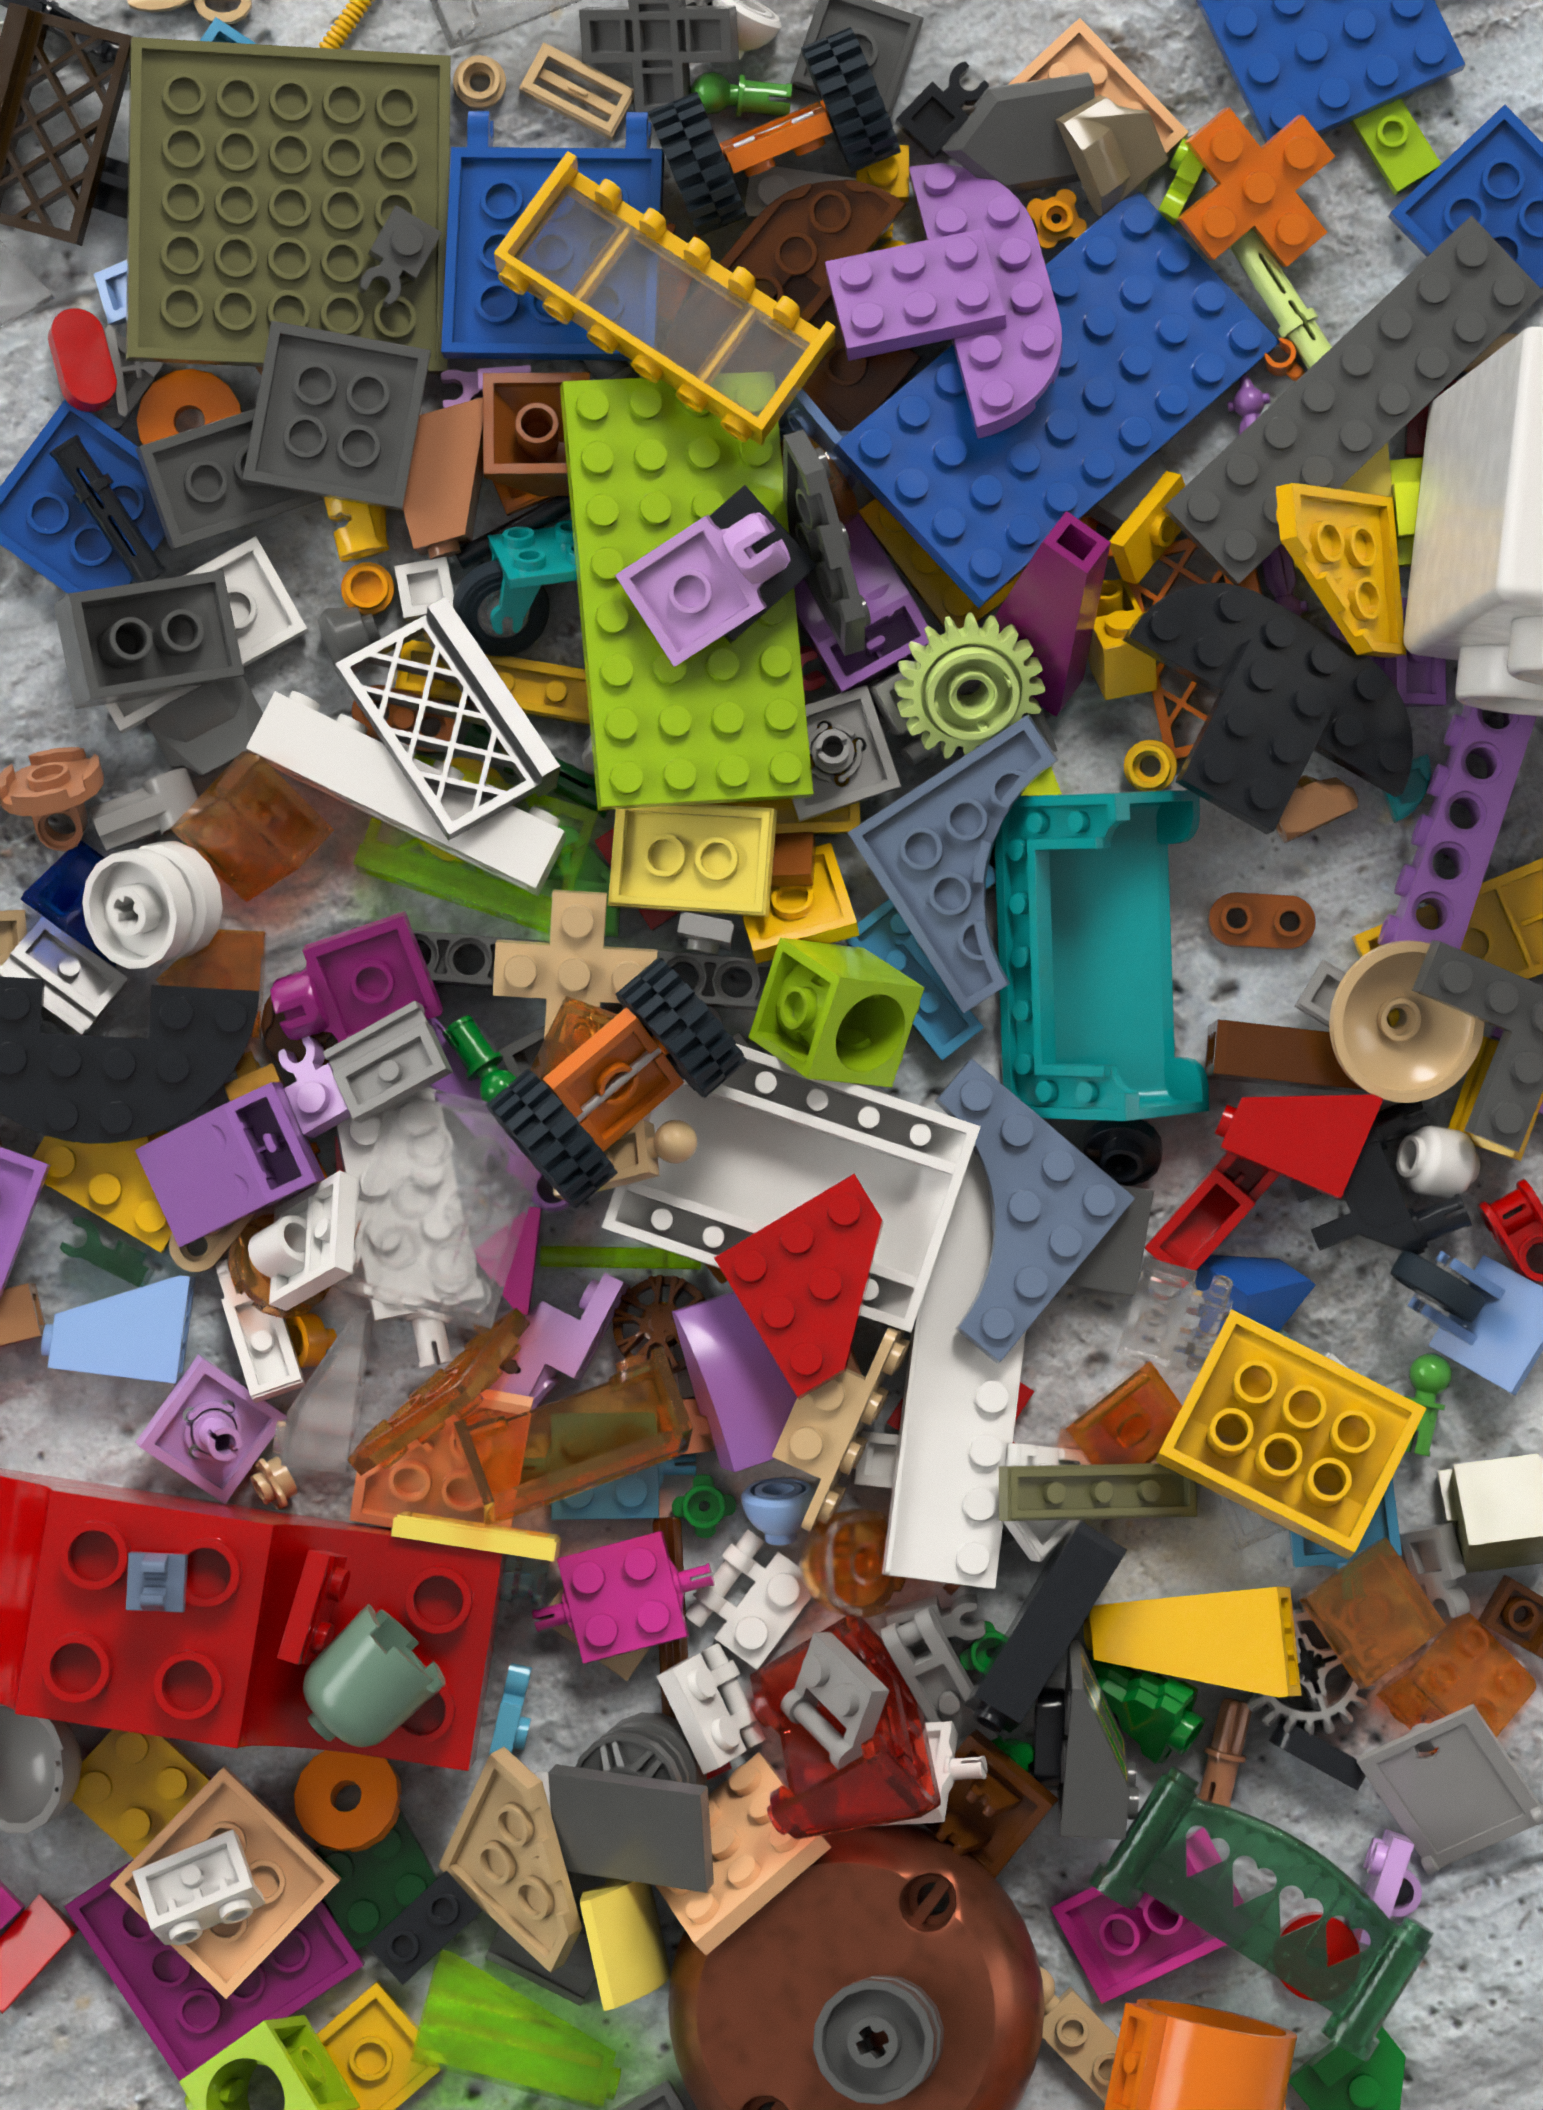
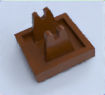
(995, 1813)

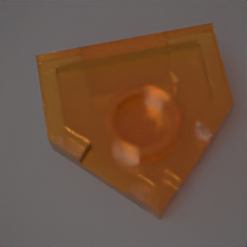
(229, 962)

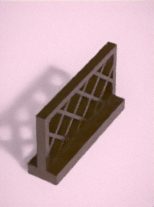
(20, 55)

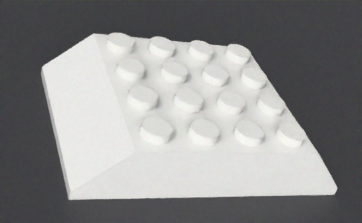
(780, 1141)

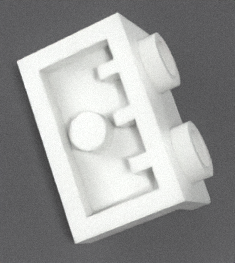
(198, 1889)

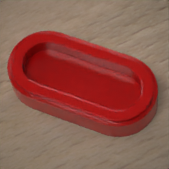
(82, 360)

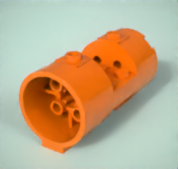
(1198, 2059)

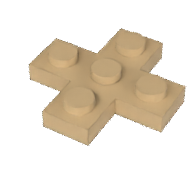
(573, 961)

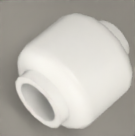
(1438, 1161)

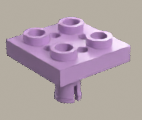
(226, 1440)

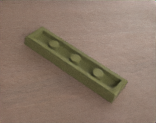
(1094, 1492)

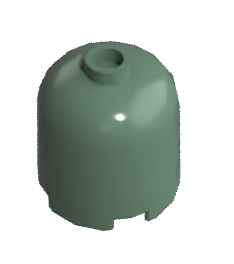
(368, 1681)

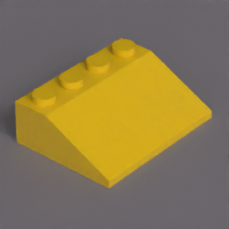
(1290, 1434)

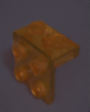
(1460, 1670)

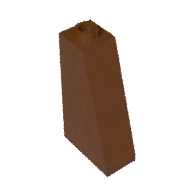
(1274, 1056)

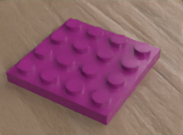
(178, 2005)

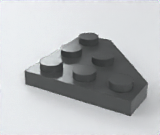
(824, 538)

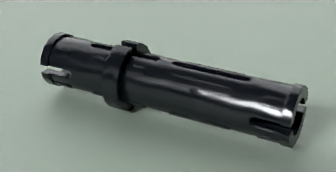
(73, 456)

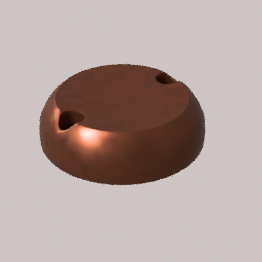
(752, 2004)

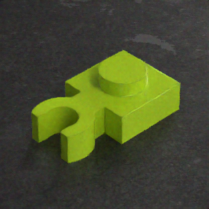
(1185, 180)

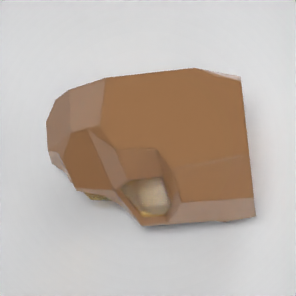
(1315, 805)

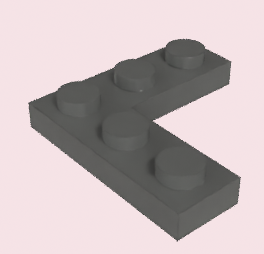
(1509, 1003)

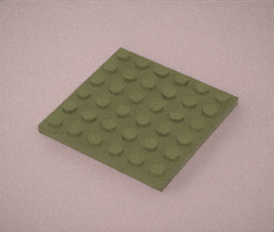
(267, 187)

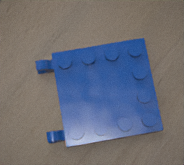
(485, 200)

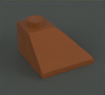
(526, 431)

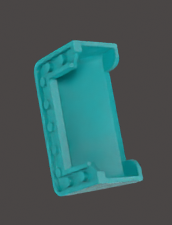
(1092, 955)

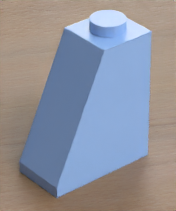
(126, 1334)

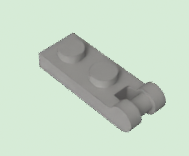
(935, 1675)

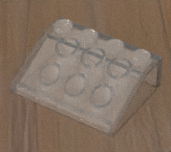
(440, 1210)

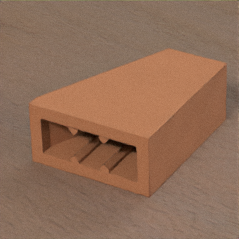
(445, 479)

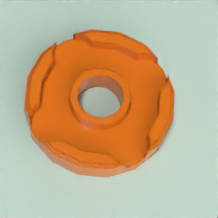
(180, 392)
(352, 1829)

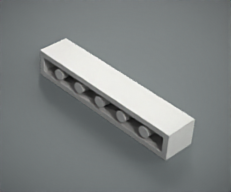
(362, 773)

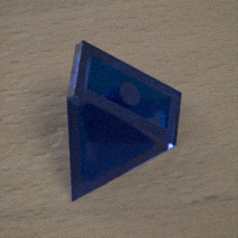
(60, 894)

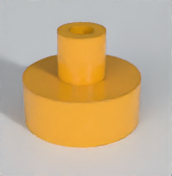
(310, 1338)

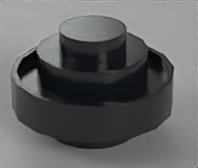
(1124, 1150)

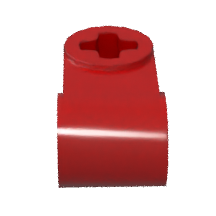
(1519, 1231)

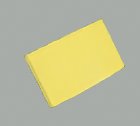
(624, 1940)

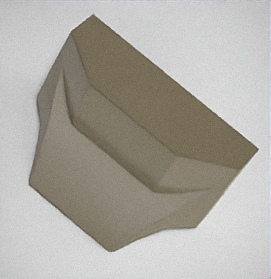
(1111, 150)

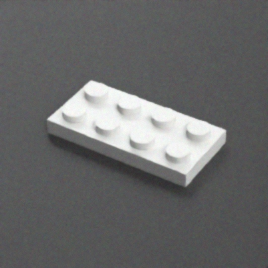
(261, 616)

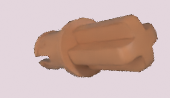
(1225, 1752)

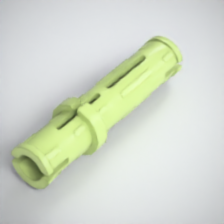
(1272, 284)

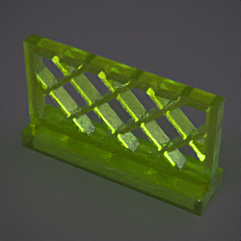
(467, 887)

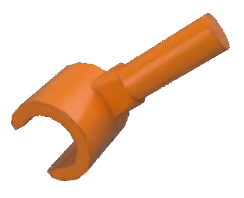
(1288, 367)

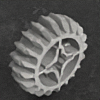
(1321, 1708)

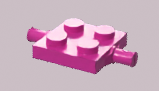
(623, 1597)

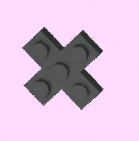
(659, 43)

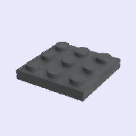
(337, 415)

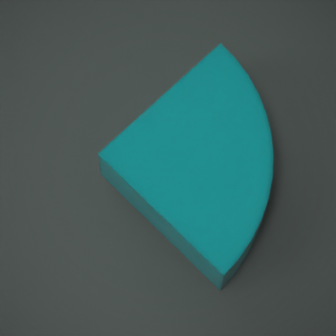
(1414, 791)

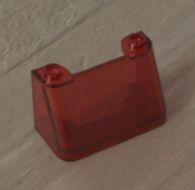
(882, 1786)

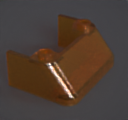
(575, 1440)

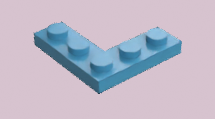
(939, 1016)

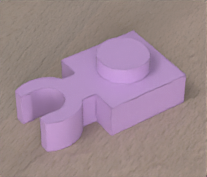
(315, 1093)

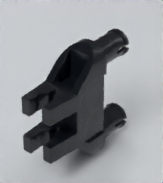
(1375, 1198)

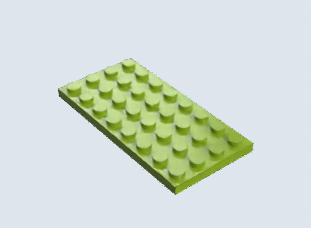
(732, 713)

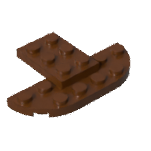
(788, 256)

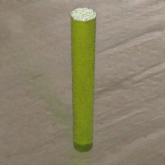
(614, 1258)

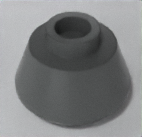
(347, 632)

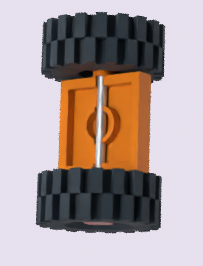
(848, 108)
(616, 1081)

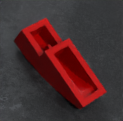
(1210, 1212)

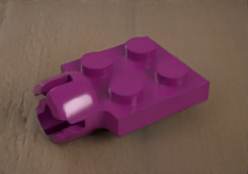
(355, 981)

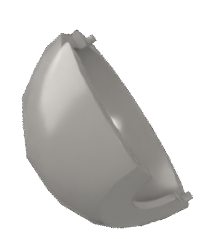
(36, 1770)

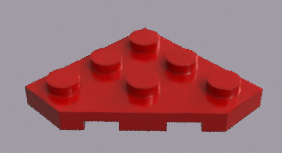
(808, 1281)

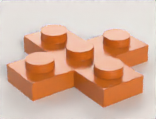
(1256, 187)

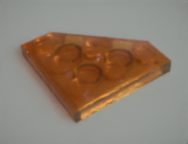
(444, 1393)

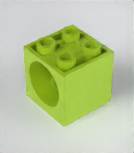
(836, 1012)
(294, 2055)

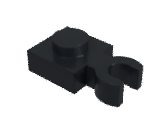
(939, 114)

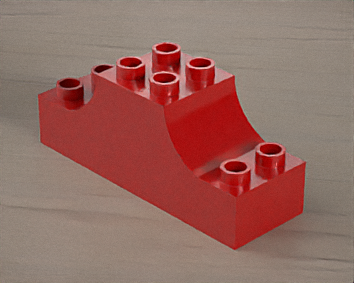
(215, 1667)

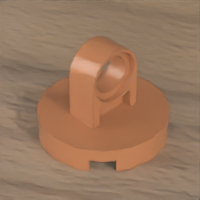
(53, 784)

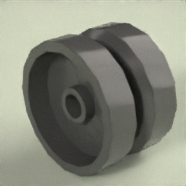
(846, 2045)

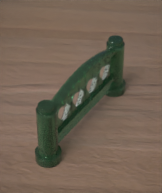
(1355, 1990)

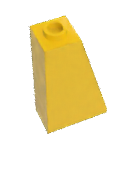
(1211, 1638)

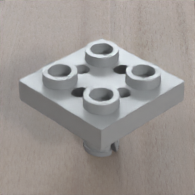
(833, 752)

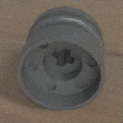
(645, 1747)

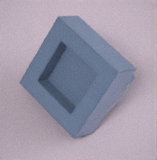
(156, 1581)

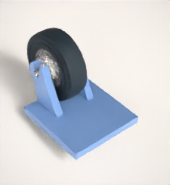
(1491, 1321)

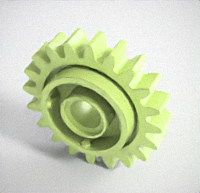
(962, 656)

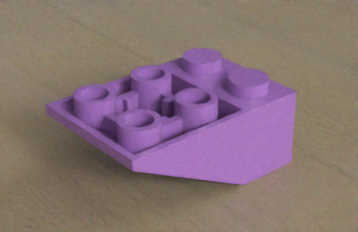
(892, 613)
(230, 1163)

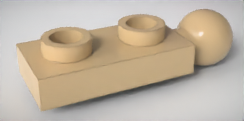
(638, 1151)
(1078, 2036)

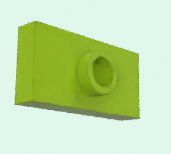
(1396, 145)

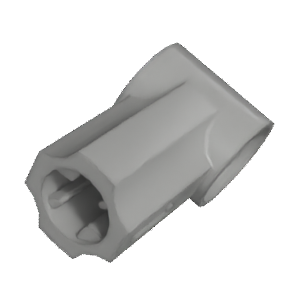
(144, 811)

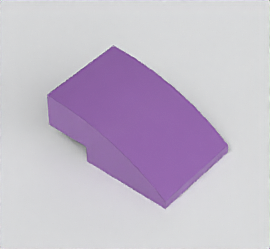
(734, 1380)

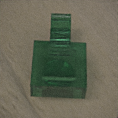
(122, 1261)

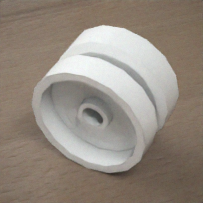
(152, 904)

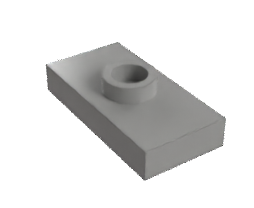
(705, 933)

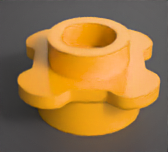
(1048, 232)

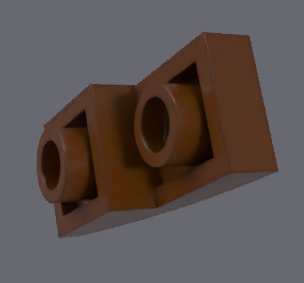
(1516, 1615)

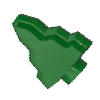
(1151, 1709)

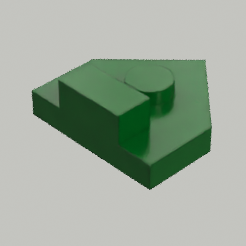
(1345, 2082)

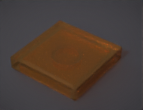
(1372, 1613)

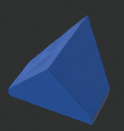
(1261, 1289)

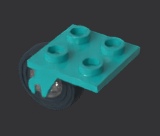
(506, 597)

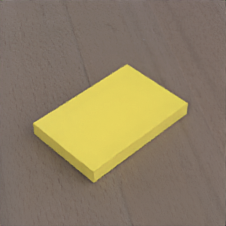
(693, 859)
(476, 1535)

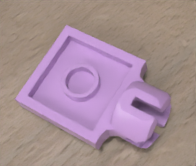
(703, 582)

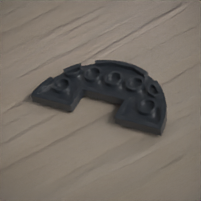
(119, 1085)

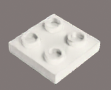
(309, 1241)

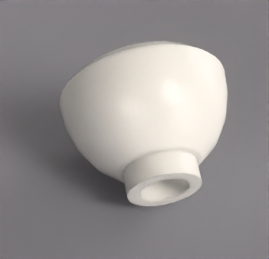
(755, 23)

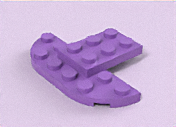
(968, 282)

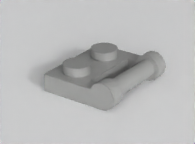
(845, 1688)

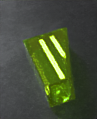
(503, 2038)

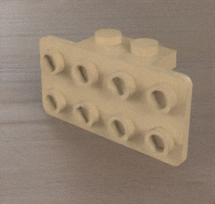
(827, 1426)

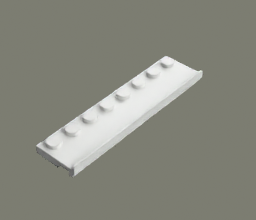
(953, 1417)

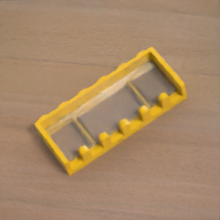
(661, 302)

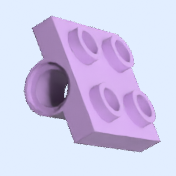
(1387, 1867)

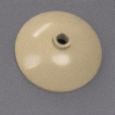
(1418, 1054)

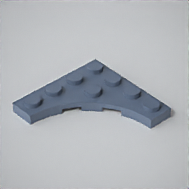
(937, 849)
(1044, 1205)

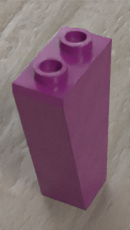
(1058, 606)

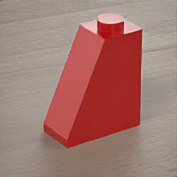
(1301, 1136)

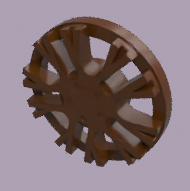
(657, 1318)

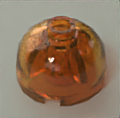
(845, 1564)

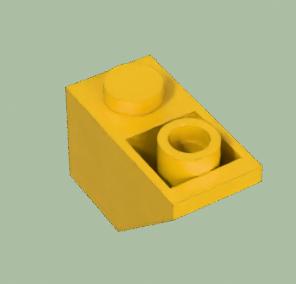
(1113, 662)

